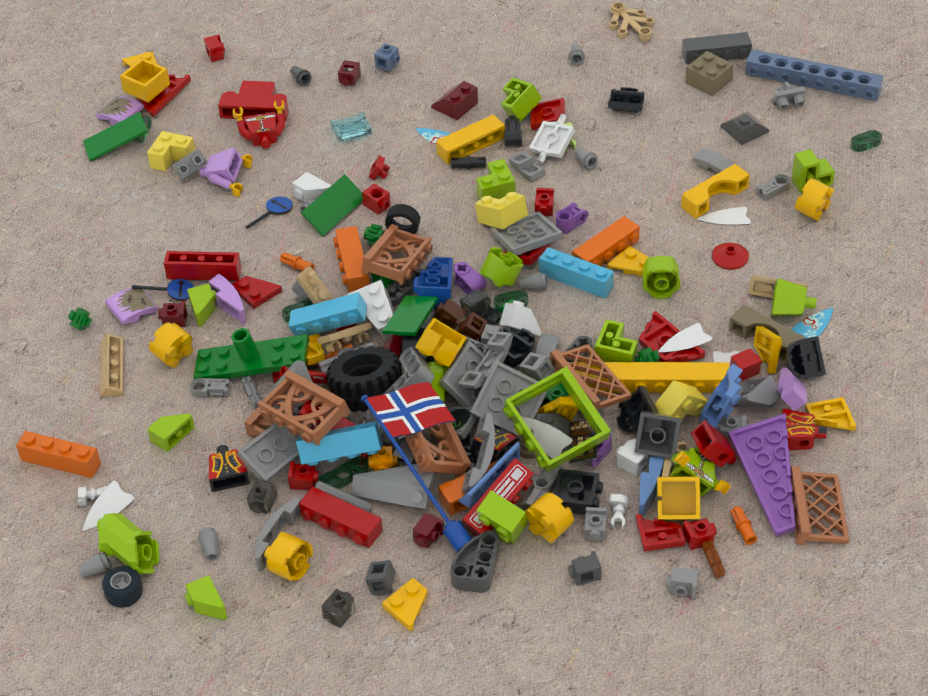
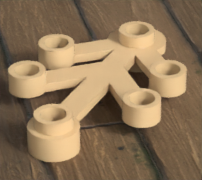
(619, 10)

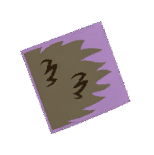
(119, 109)
(131, 304)

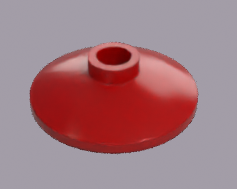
(730, 256)

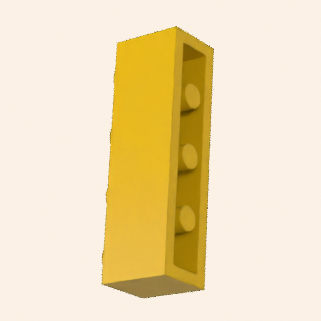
(470, 139)

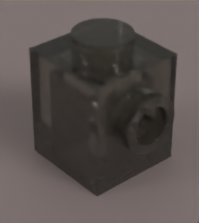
(476, 302)
(261, 496)
(338, 608)

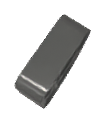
(476, 563)

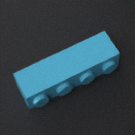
(576, 272)
(328, 315)
(342, 442)

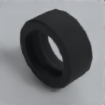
(407, 212)

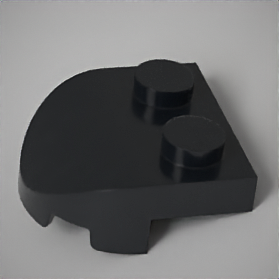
(626, 99)
(521, 345)
(805, 358)
(632, 409)

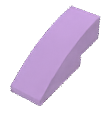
(227, 297)
(791, 389)

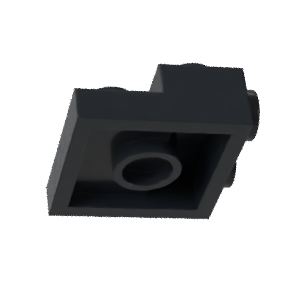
(578, 489)

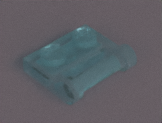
(351, 127)

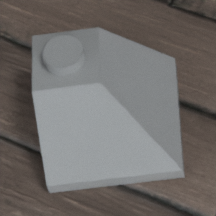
(759, 392)

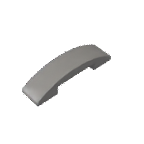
(498, 349)
(486, 432)
(287, 514)

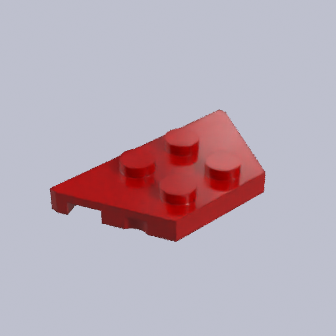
(166, 95)
(658, 332)

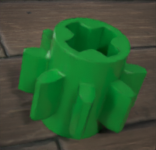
(373, 233)
(79, 318)
(647, 355)

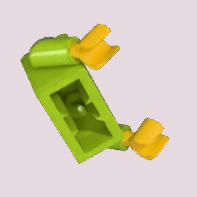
(695, 464)

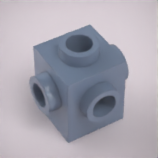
(386, 57)

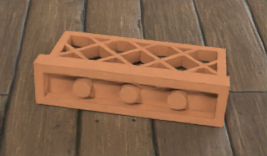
(559, 361)
(800, 502)

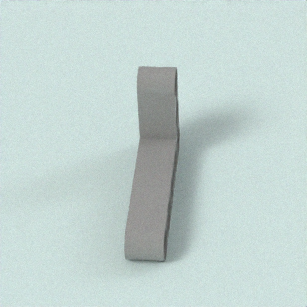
(416, 372)

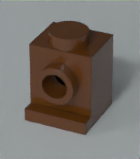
(449, 313)
(472, 326)

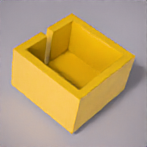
(145, 80)
(440, 342)
(679, 497)

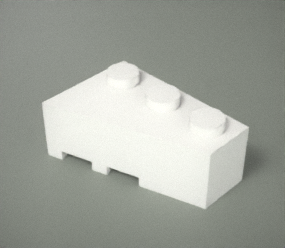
(379, 306)

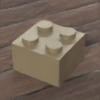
(709, 73)

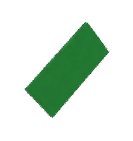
(115, 136)
(333, 205)
(410, 315)

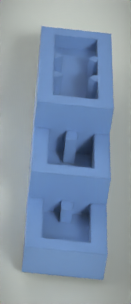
(648, 483)

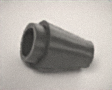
(301, 75)

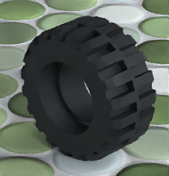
(361, 373)

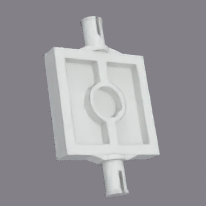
(552, 139)

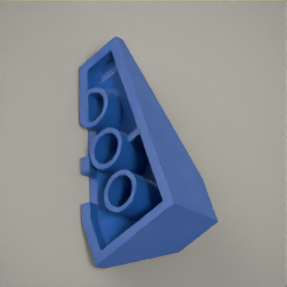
(435, 280)

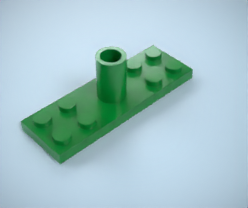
(250, 357)

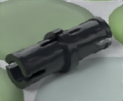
(468, 162)

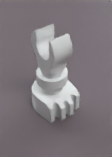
(91, 494)
(618, 504)

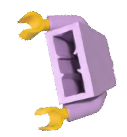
(224, 168)

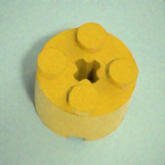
(814, 199)
(171, 344)
(549, 517)
(289, 556)

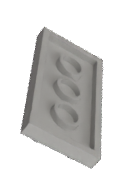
(270, 451)

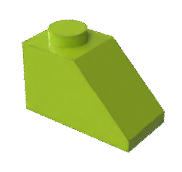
(202, 302)
(170, 430)
(205, 598)

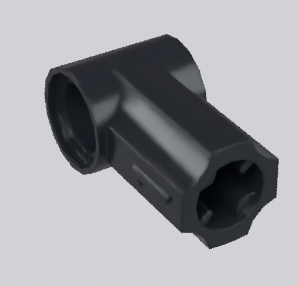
(512, 132)

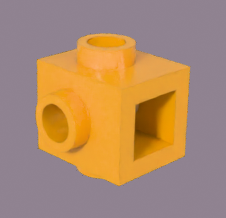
(383, 459)

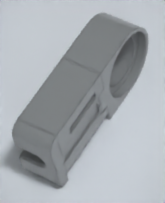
(773, 188)
(212, 387)

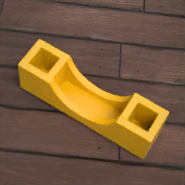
(730, 180)

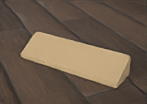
(111, 366)

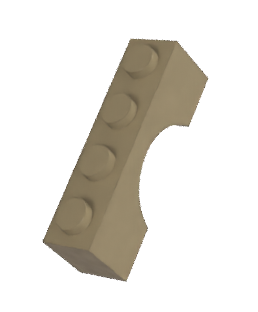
(744, 324)

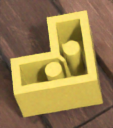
(169, 148)
(501, 212)
(681, 400)

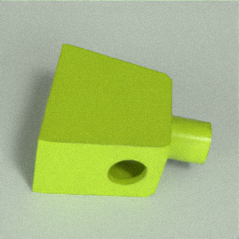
(790, 299)

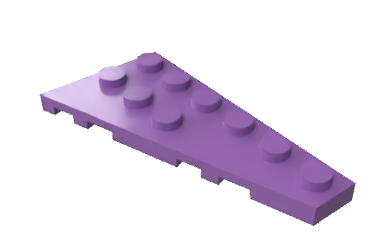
(766, 462)

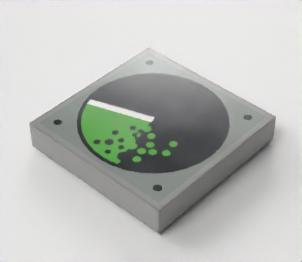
(463, 419)

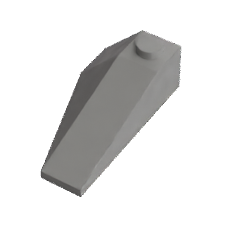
(394, 486)

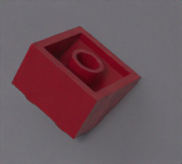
(457, 100)

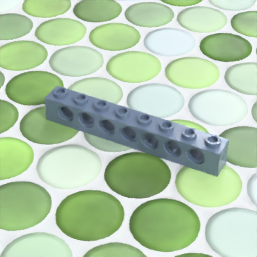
(814, 75)

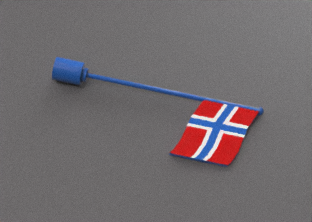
(408, 413)

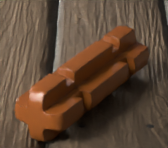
(713, 558)

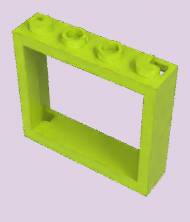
(581, 400)

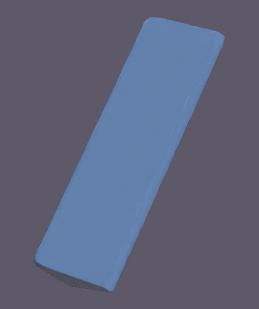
(490, 476)

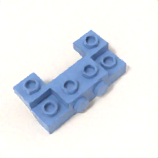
(723, 397)

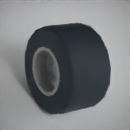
(122, 586)

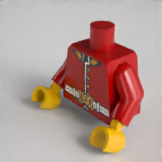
(262, 128)

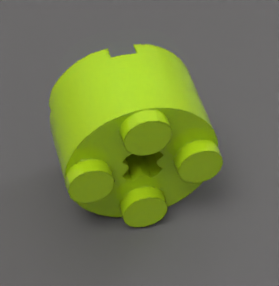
(501, 267)
(661, 276)

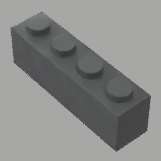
(724, 46)

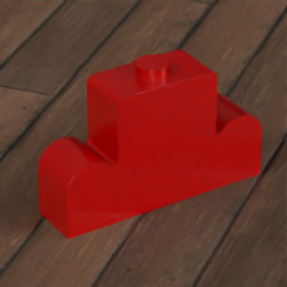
(253, 98)

